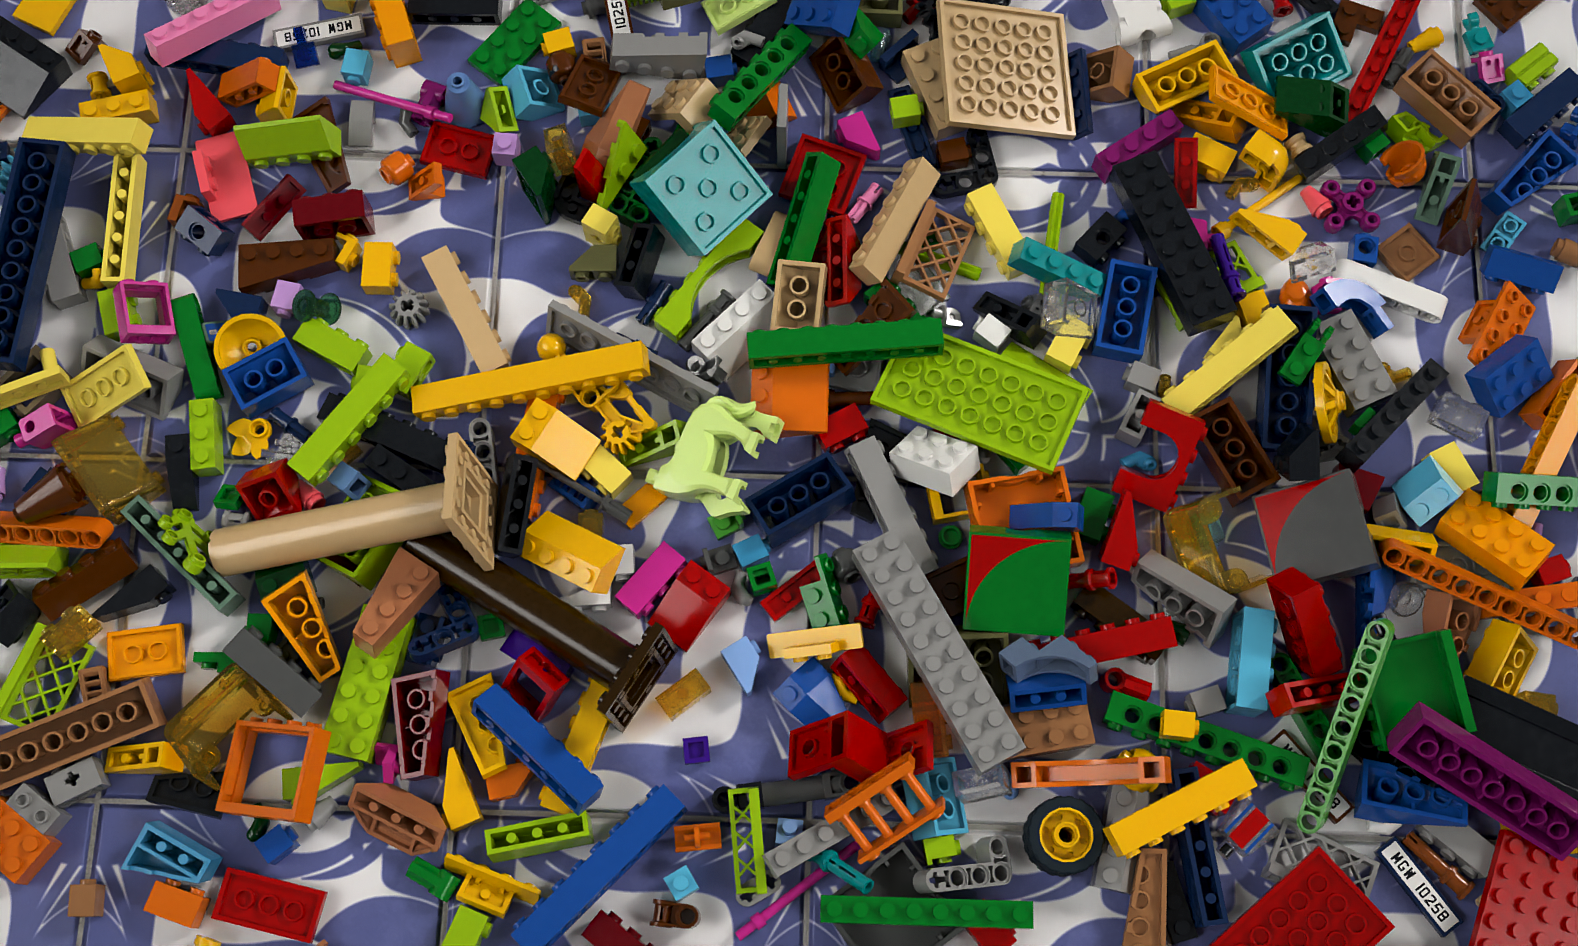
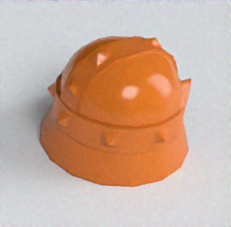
(1405, 163)

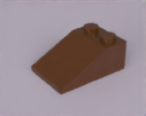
(1461, 221)

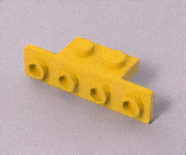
(815, 641)
(487, 888)

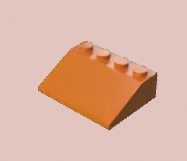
(795, 396)

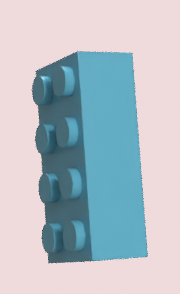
(1250, 661)

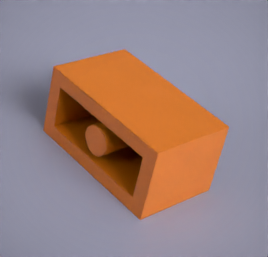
(176, 903)

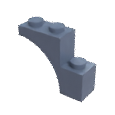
(1059, 656)

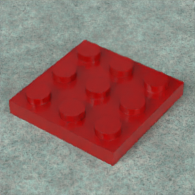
(848, 176)

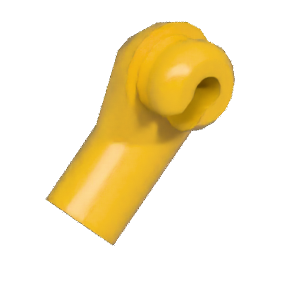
(843, 691)

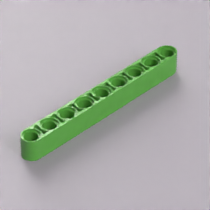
(1336, 735)

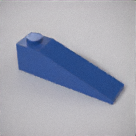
(810, 693)

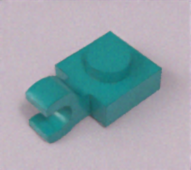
(1476, 38)

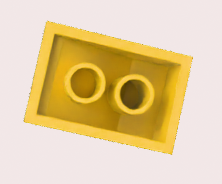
(555, 439)

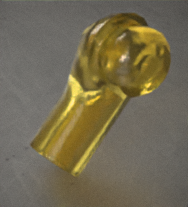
(582, 298)
(1163, 384)

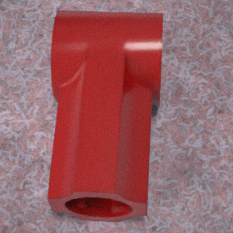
(1126, 684)

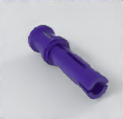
(1228, 273)

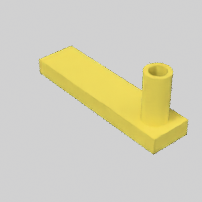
(36, 384)

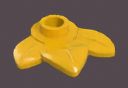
(247, 438)

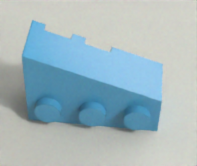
(171, 854)

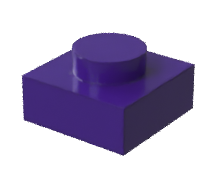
(696, 750)

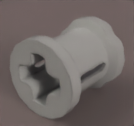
(229, 517)

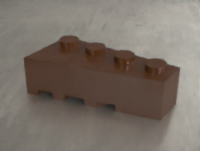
(290, 261)

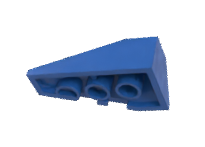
(1371, 596)
(1396, 798)

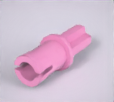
(865, 203)

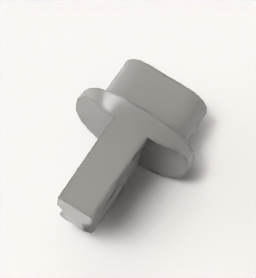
(949, 316)

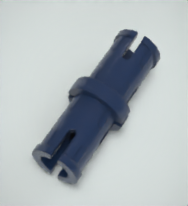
(654, 302)

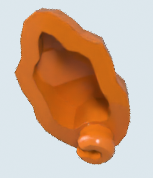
(1295, 294)

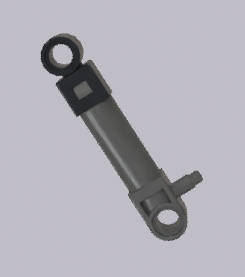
(782, 792)

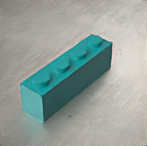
(1050, 265)

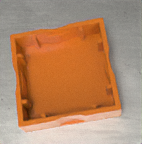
(990, 500)

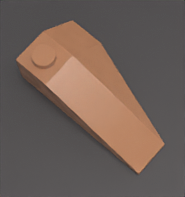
(626, 106)

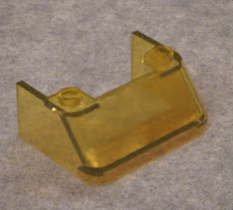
(1195, 546)
(214, 715)

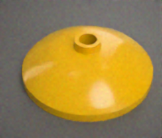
(236, 334)

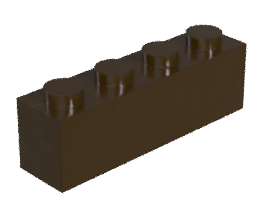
(1104, 608)

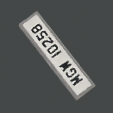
(323, 31)

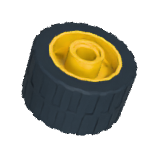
(1082, 830)

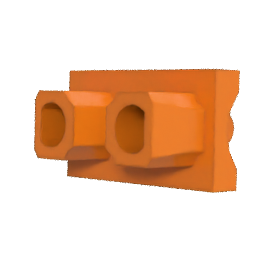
(697, 837)

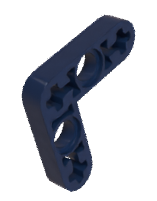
(457, 625)

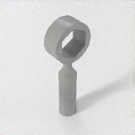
(1210, 35)

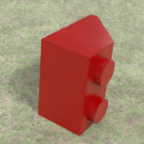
(271, 490)

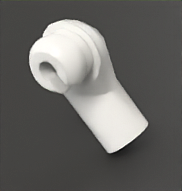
(1381, 828)

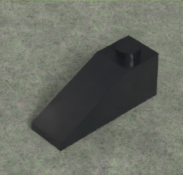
(1022, 322)
(182, 480)
(142, 593)

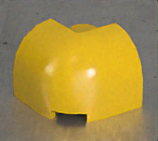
(1267, 158)

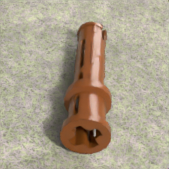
(1447, 873)

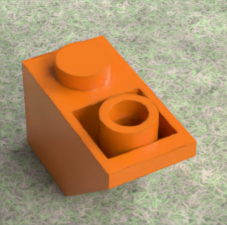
(508, 782)

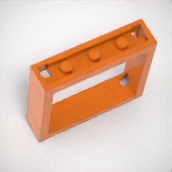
(239, 763)

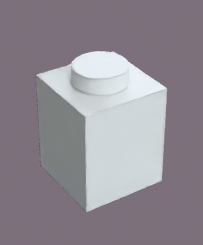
(990, 333)

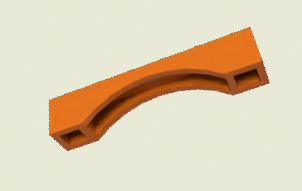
(1091, 772)

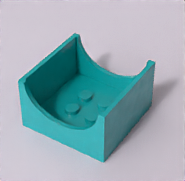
(702, 189)

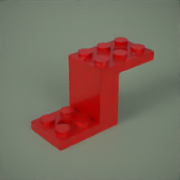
(857, 747)

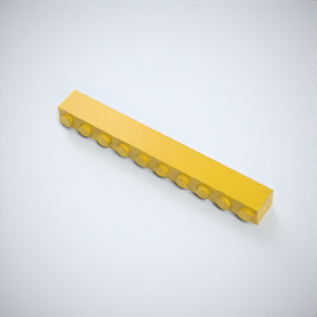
(531, 380)

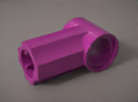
(430, 94)

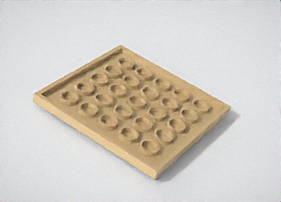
(1005, 69)

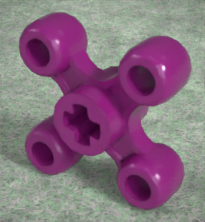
(1350, 206)

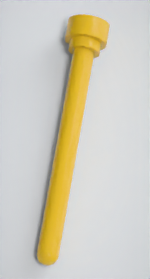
(1227, 227)

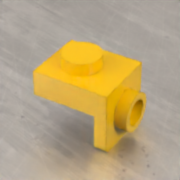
(350, 252)

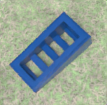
(582, 501)

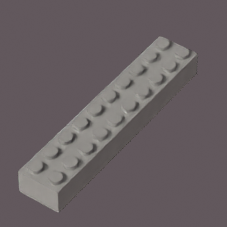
(938, 652)

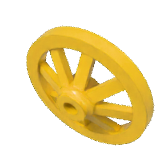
(1327, 401)

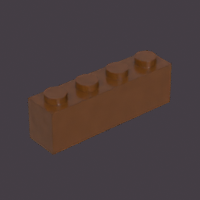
(85, 578)

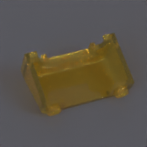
(108, 466)

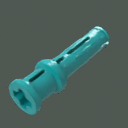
(830, 862)

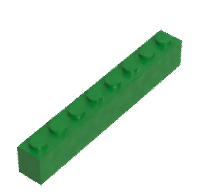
(845, 343)
(926, 912)

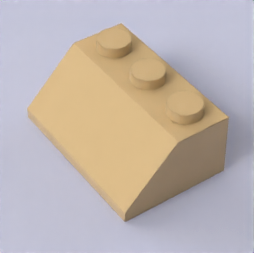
(798, 294)

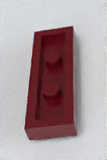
(273, 207)

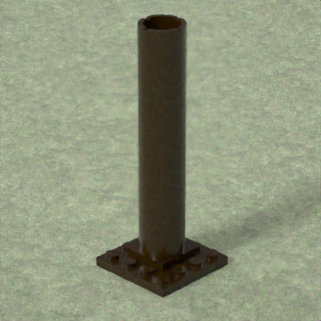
(555, 625)

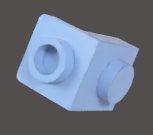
(787, 829)

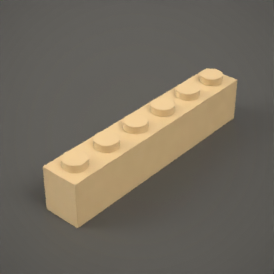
(894, 221)
(465, 310)

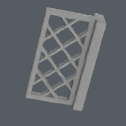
(1275, 871)

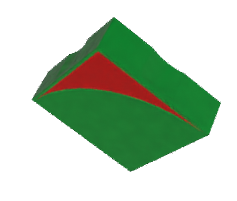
(1017, 580)

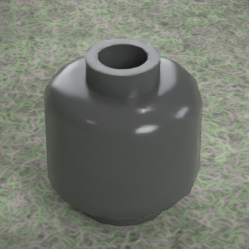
(844, 567)

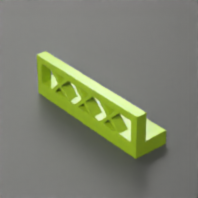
(757, 838)

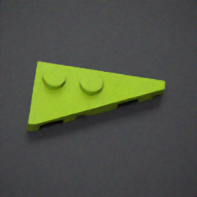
(621, 162)

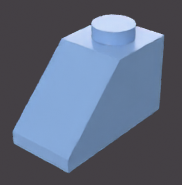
(743, 662)

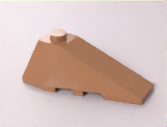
(1450, 612)

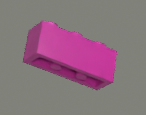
(651, 580)

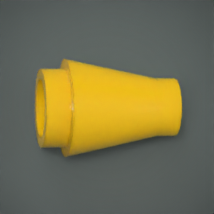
(1426, 40)

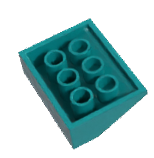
(1301, 51)

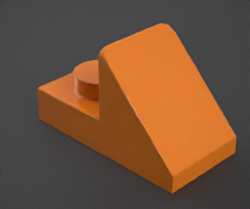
(427, 183)

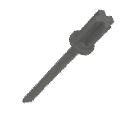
(606, 504)

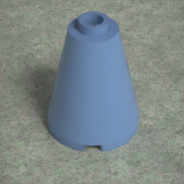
(463, 100)

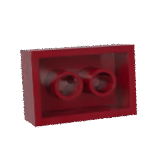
(333, 213)

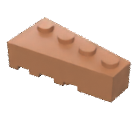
(394, 603)

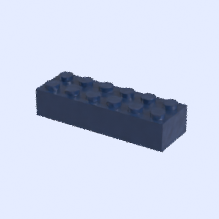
(1279, 402)

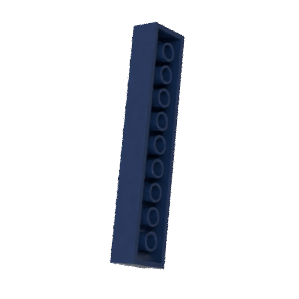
(27, 240)

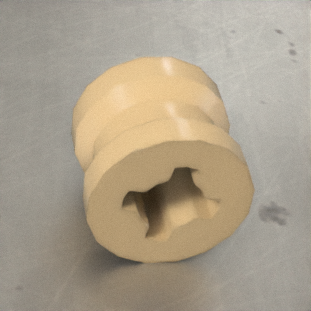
(1297, 145)

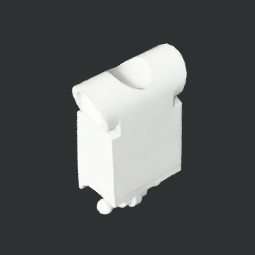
(1137, 20)

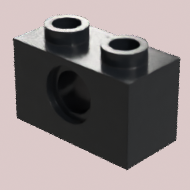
(1104, 228)

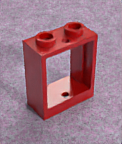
(551, 682)

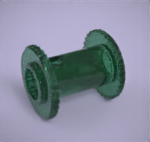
(326, 307)

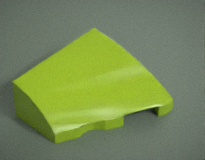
(1407, 127)

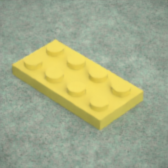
(106, 386)

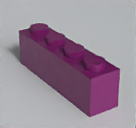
(1147, 138)

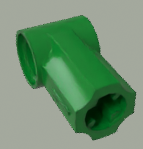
(438, 881)

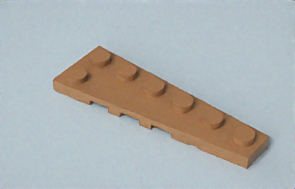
(1148, 900)

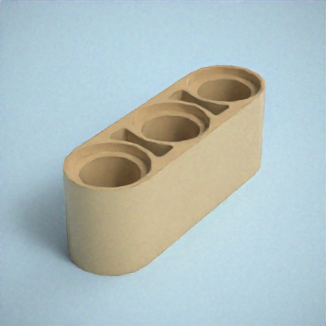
(766, 249)

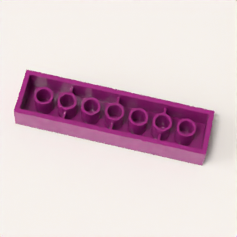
(1486, 779)

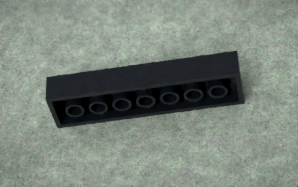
(1172, 243)

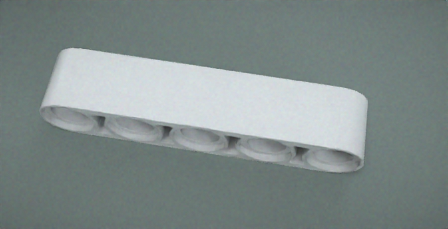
(1398, 293)

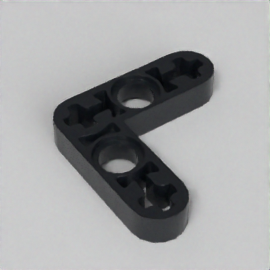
(974, 175)

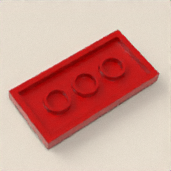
(269, 905)

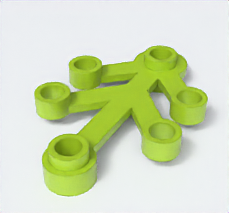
(184, 521)

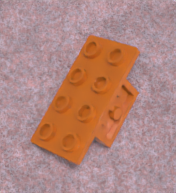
(1496, 322)

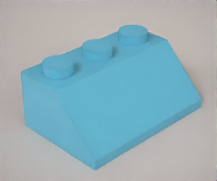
(937, 784)

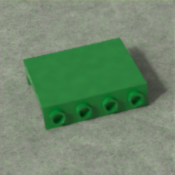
(1417, 670)

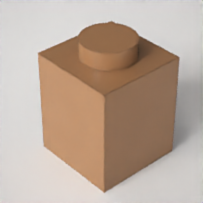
(86, 899)

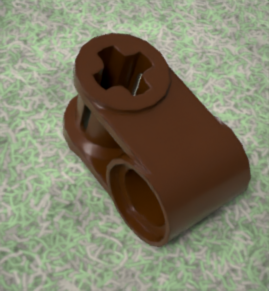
(673, 914)

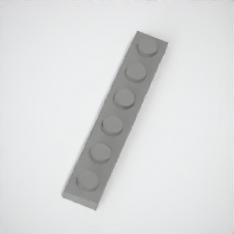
(819, 838)

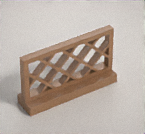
(918, 238)

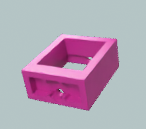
(144, 333)

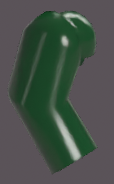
(337, 50)
(258, 828)

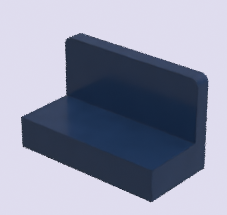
(891, 59)

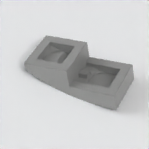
(361, 123)

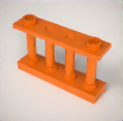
(882, 783)

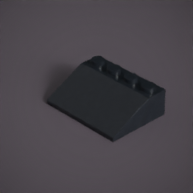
(27, 70)

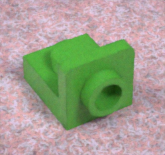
(726, 526)

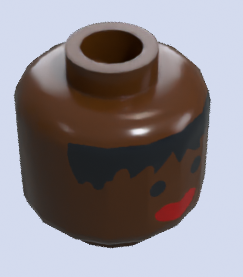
(560, 66)

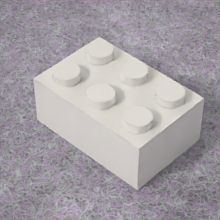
(935, 460)

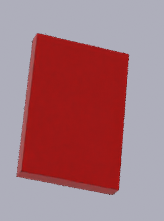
(458, 149)

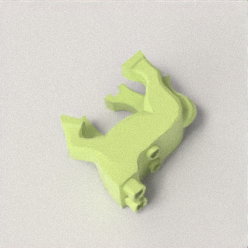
(703, 455)

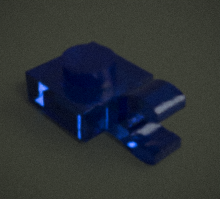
(304, 52)

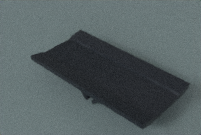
(1526, 734)

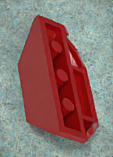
(835, 249)

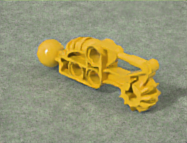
(552, 346)

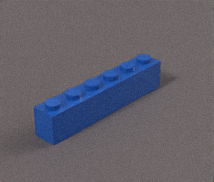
(537, 748)

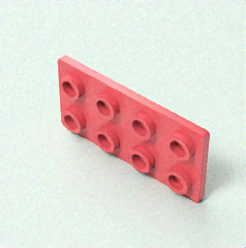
(224, 177)

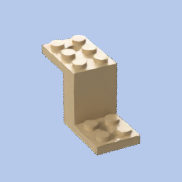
(689, 104)

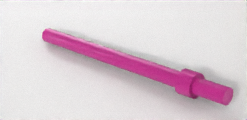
(428, 111)
(759, 920)

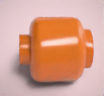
(397, 168)

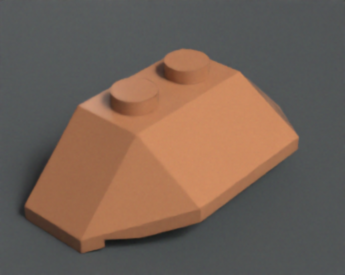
(397, 817)

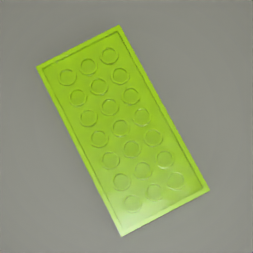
(985, 401)

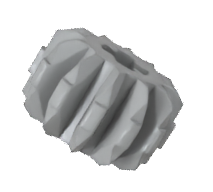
(403, 315)

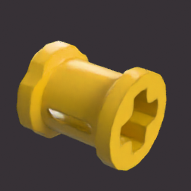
(98, 83)

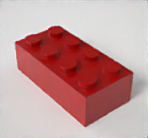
(1305, 622)

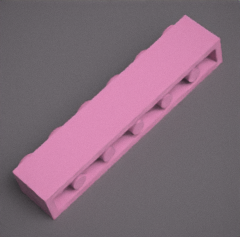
(205, 27)

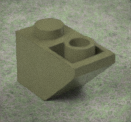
(597, 263)

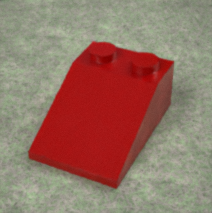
(1121, 540)
(690, 605)

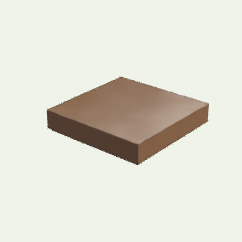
(1407, 253)

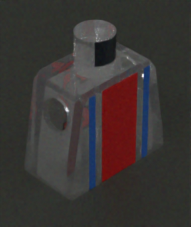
(1244, 830)

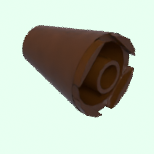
(50, 496)

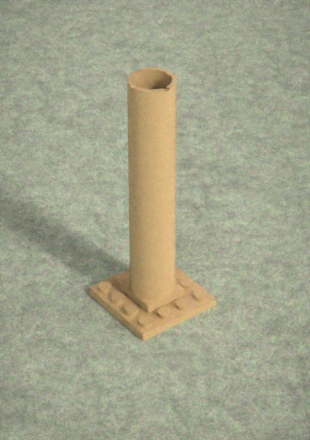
(459, 505)

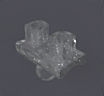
(287, 444)

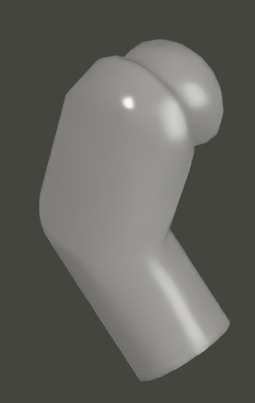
(745, 39)

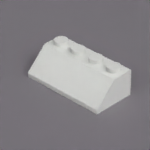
(728, 332)

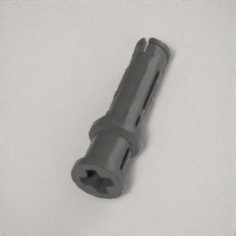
(713, 311)

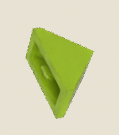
(498, 110)

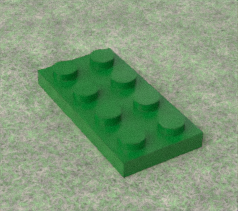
(513, 41)

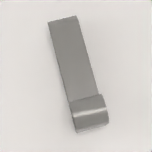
(984, 871)

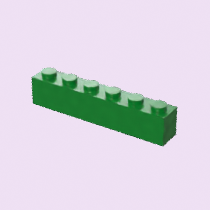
(806, 210)

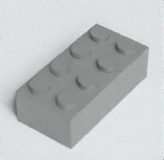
(1355, 364)

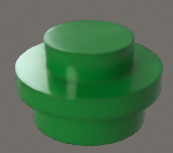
(950, 537)

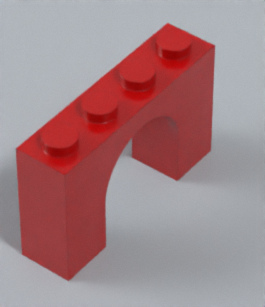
(1160, 489)

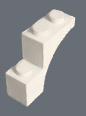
(601, 602)

